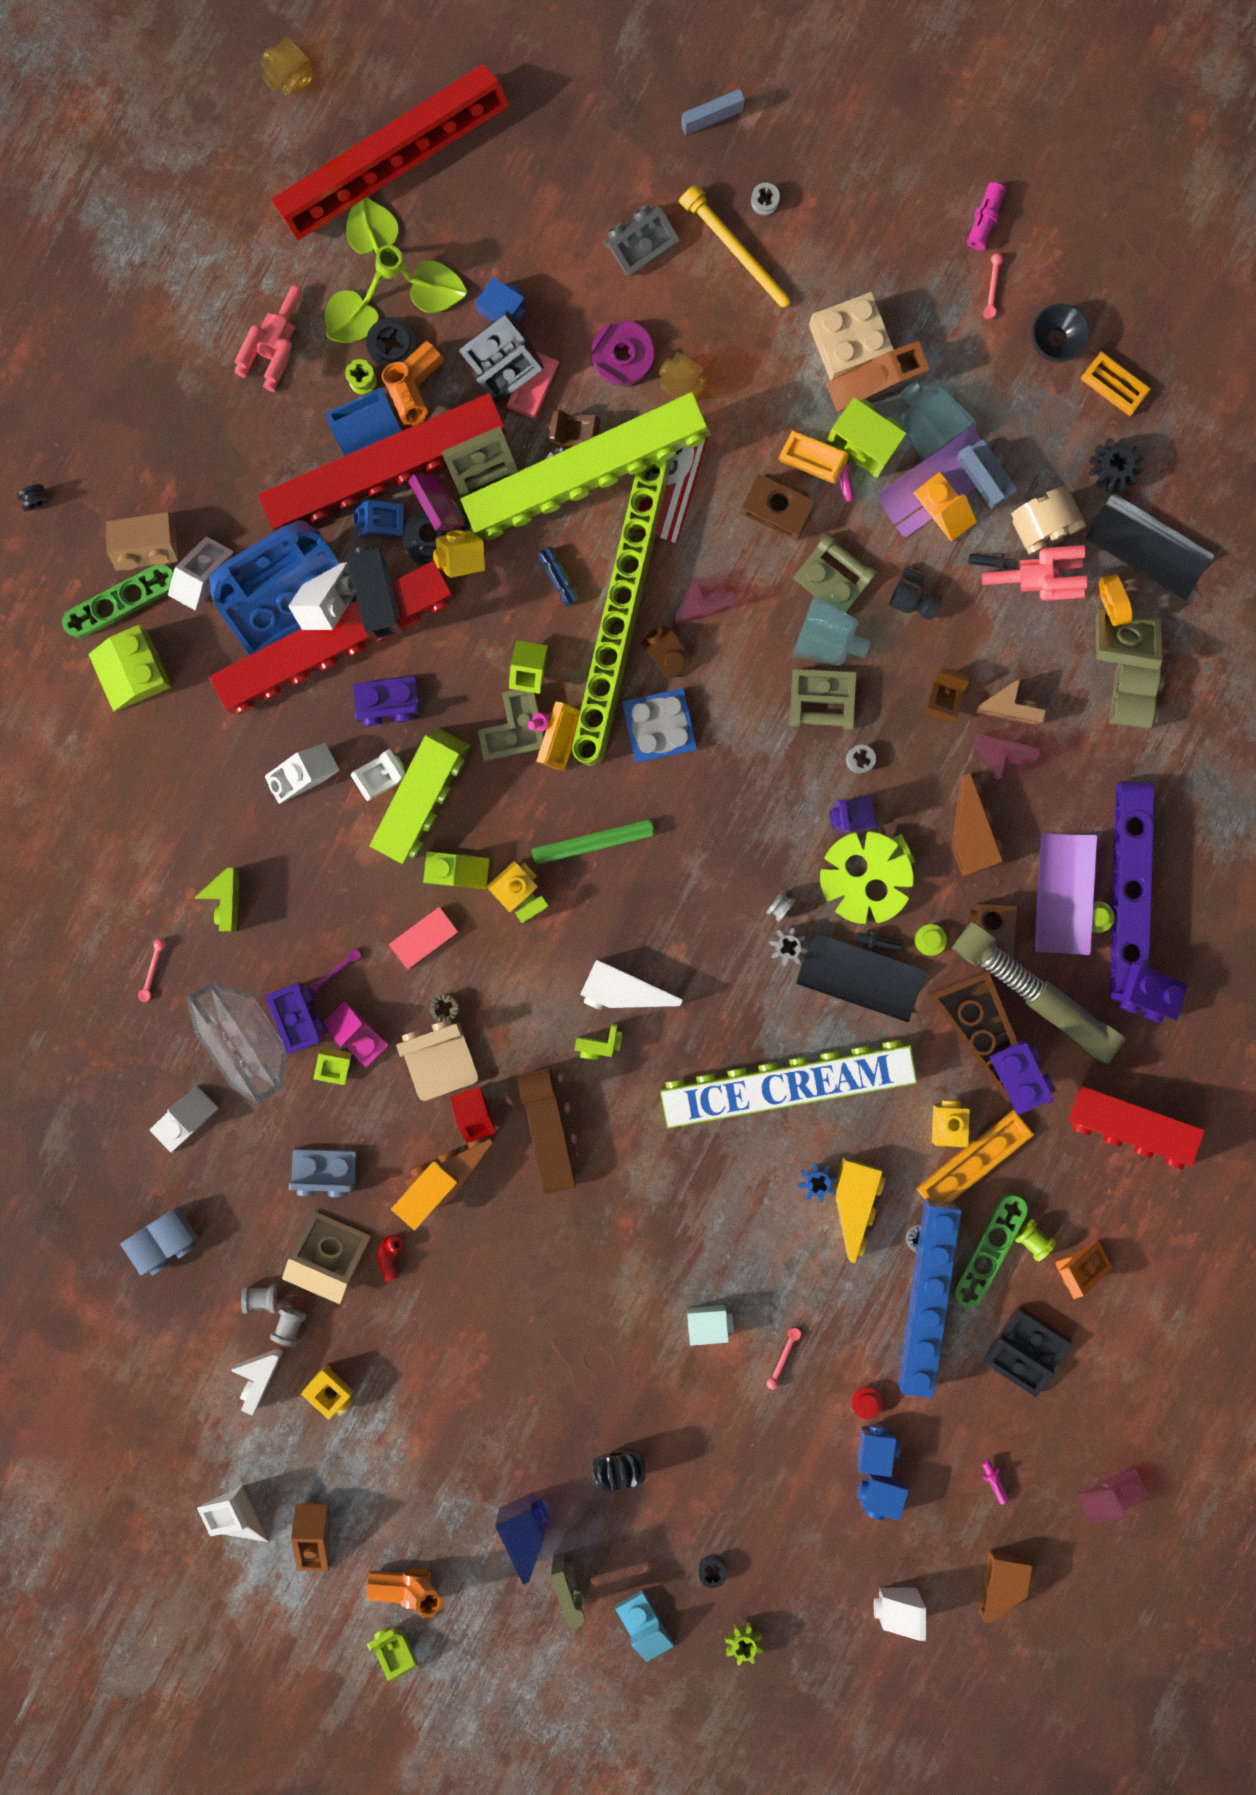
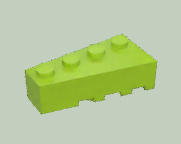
(419, 795)

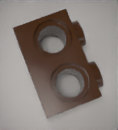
(1005, 930)

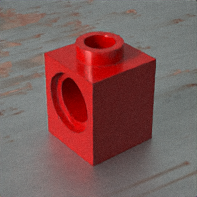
(472, 1114)

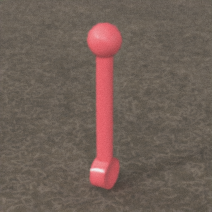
(990, 311)
(145, 994)
(794, 1334)

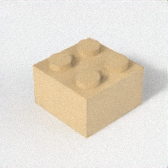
(849, 335)

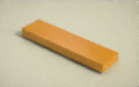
(976, 1159)

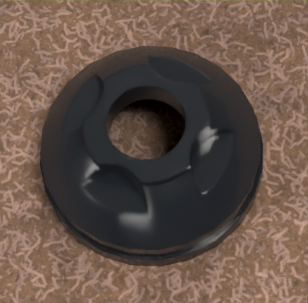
(1067, 320)
(416, 548)

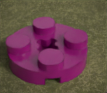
(619, 335)

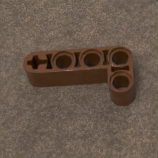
(547, 1130)

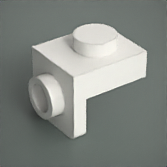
(379, 775)

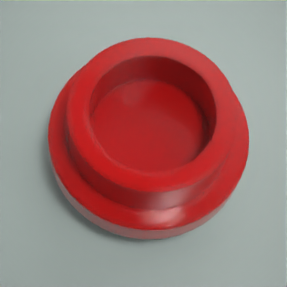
(866, 1402)

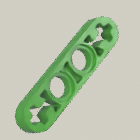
(117, 596)
(994, 1252)

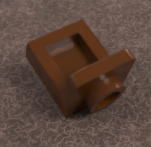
(570, 430)
(666, 651)
(946, 695)

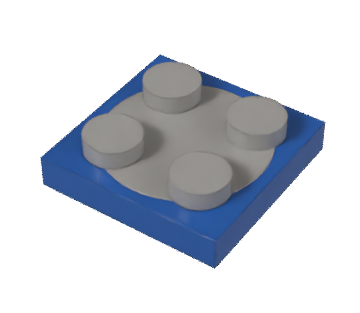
(659, 725)

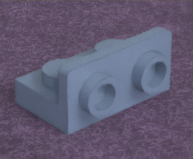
(986, 473)
(323, 1171)

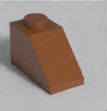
(311, 1537)
(1004, 1584)

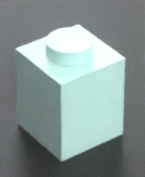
(709, 1325)

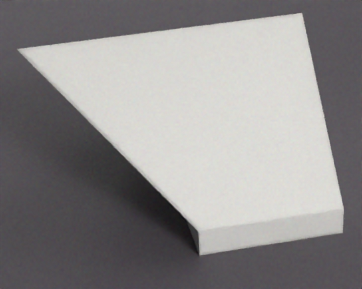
(232, 1516)

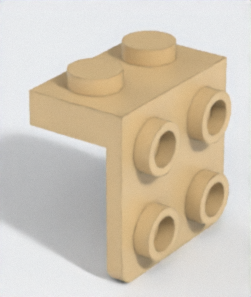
(438, 1060)

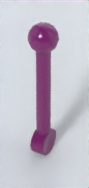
(354, 955)

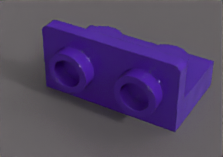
(386, 700)
(1022, 1077)

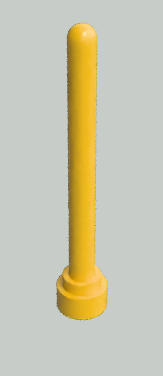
(695, 201)

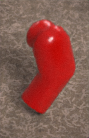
(386, 1255)

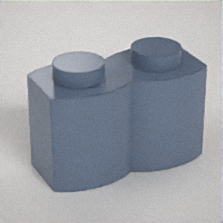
(159, 1241)

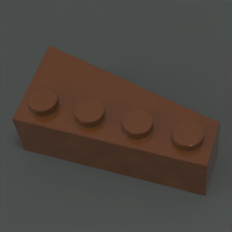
(978, 1019)

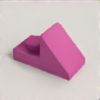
(355, 1034)

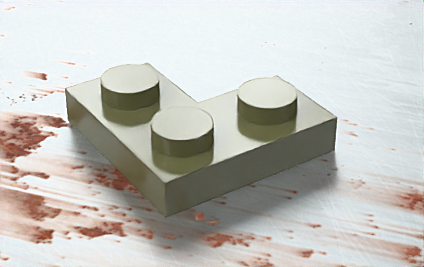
(514, 736)

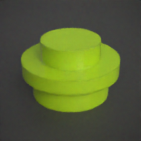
(1102, 917)
(930, 939)

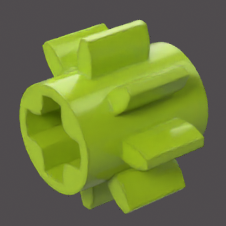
(749, 1637)

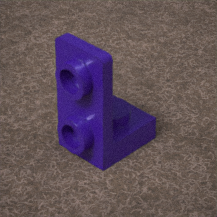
(852, 815)

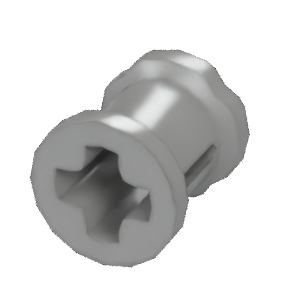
(259, 1299)
(288, 1326)

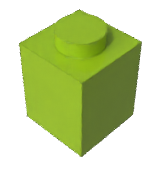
(528, 667)

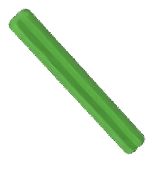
(593, 842)

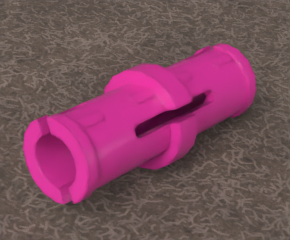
(986, 216)

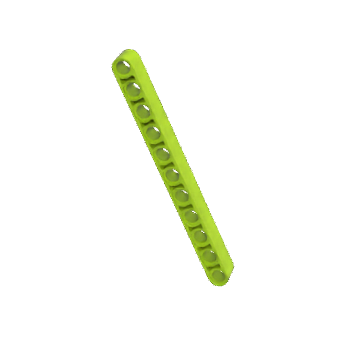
(627, 612)

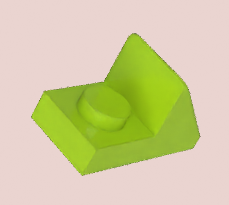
(456, 870)
(225, 889)

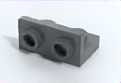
(640, 238)

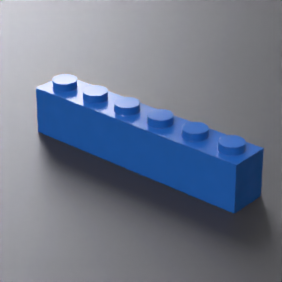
(929, 1298)

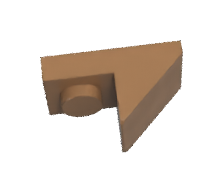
(1004, 706)

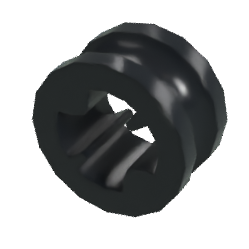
(33, 497)
(712, 1582)

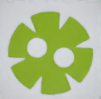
(876, 853)

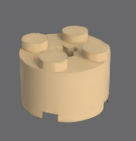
(1047, 520)

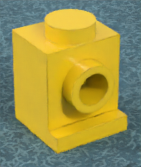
(316, 1393)

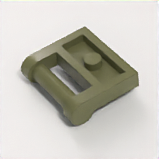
(478, 455)
(827, 582)
(824, 688)
(569, 1596)

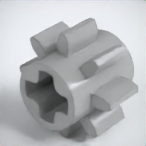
(796, 949)

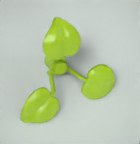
(375, 228)

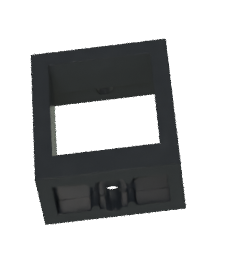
(374, 592)

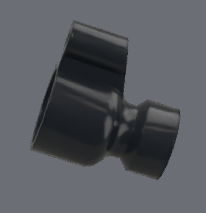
(910, 597)

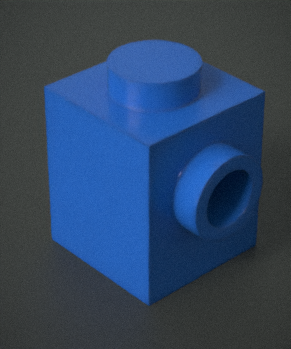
(498, 299)
(877, 1450)
(882, 1497)

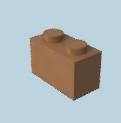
(141, 541)

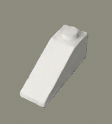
(618, 989)

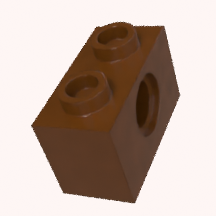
(786, 522)

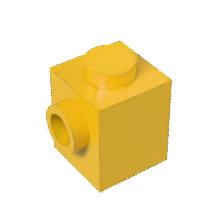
(459, 553)
(513, 885)
(950, 1124)

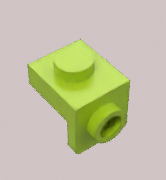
(593, 1048)
(393, 1653)

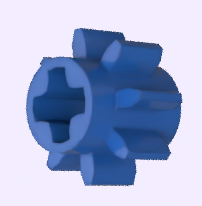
(817, 1191)

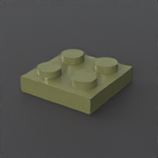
(1130, 643)

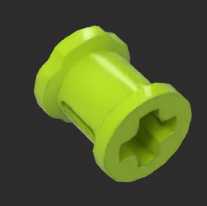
(368, 382)
(1035, 1240)

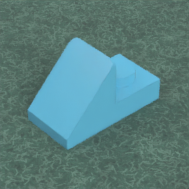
(644, 1626)

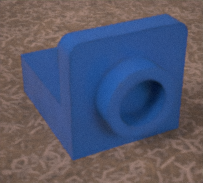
(379, 519)

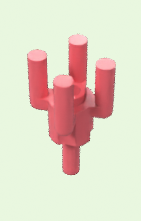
(271, 342)
(1044, 575)

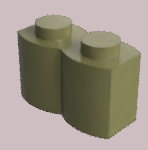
(1135, 697)

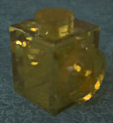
(286, 68)
(682, 377)

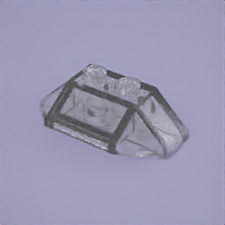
(239, 1040)

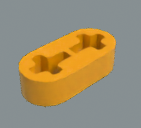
(1115, 600)

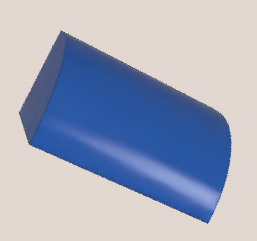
(362, 422)

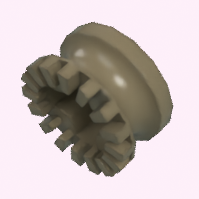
(435, 1005)

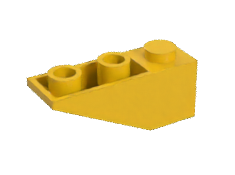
(854, 1198)

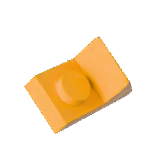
(945, 506)

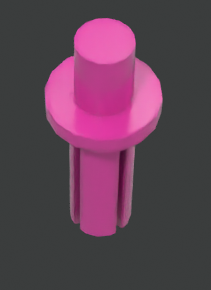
(846, 484)
(539, 721)
(992, 1475)

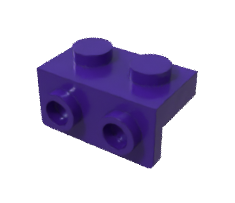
(1152, 993)
(295, 1017)

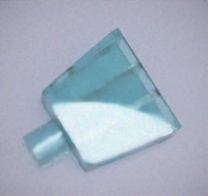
(932, 419)
(828, 635)

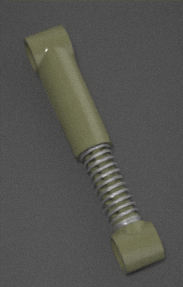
(1041, 995)

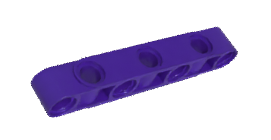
(1131, 863)

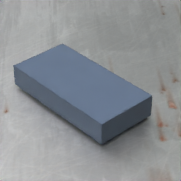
(712, 112)

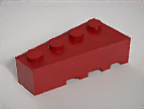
(1135, 1126)

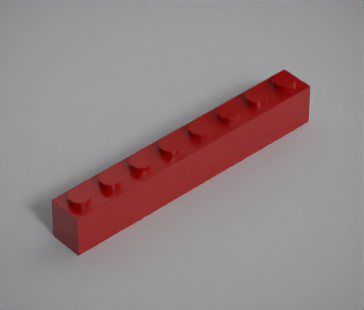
(390, 152)
(377, 465)
(308, 650)

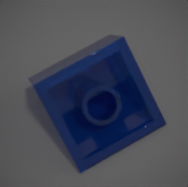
(522, 1532)

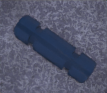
(558, 576)

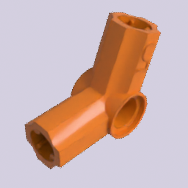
(405, 377)
(408, 1587)

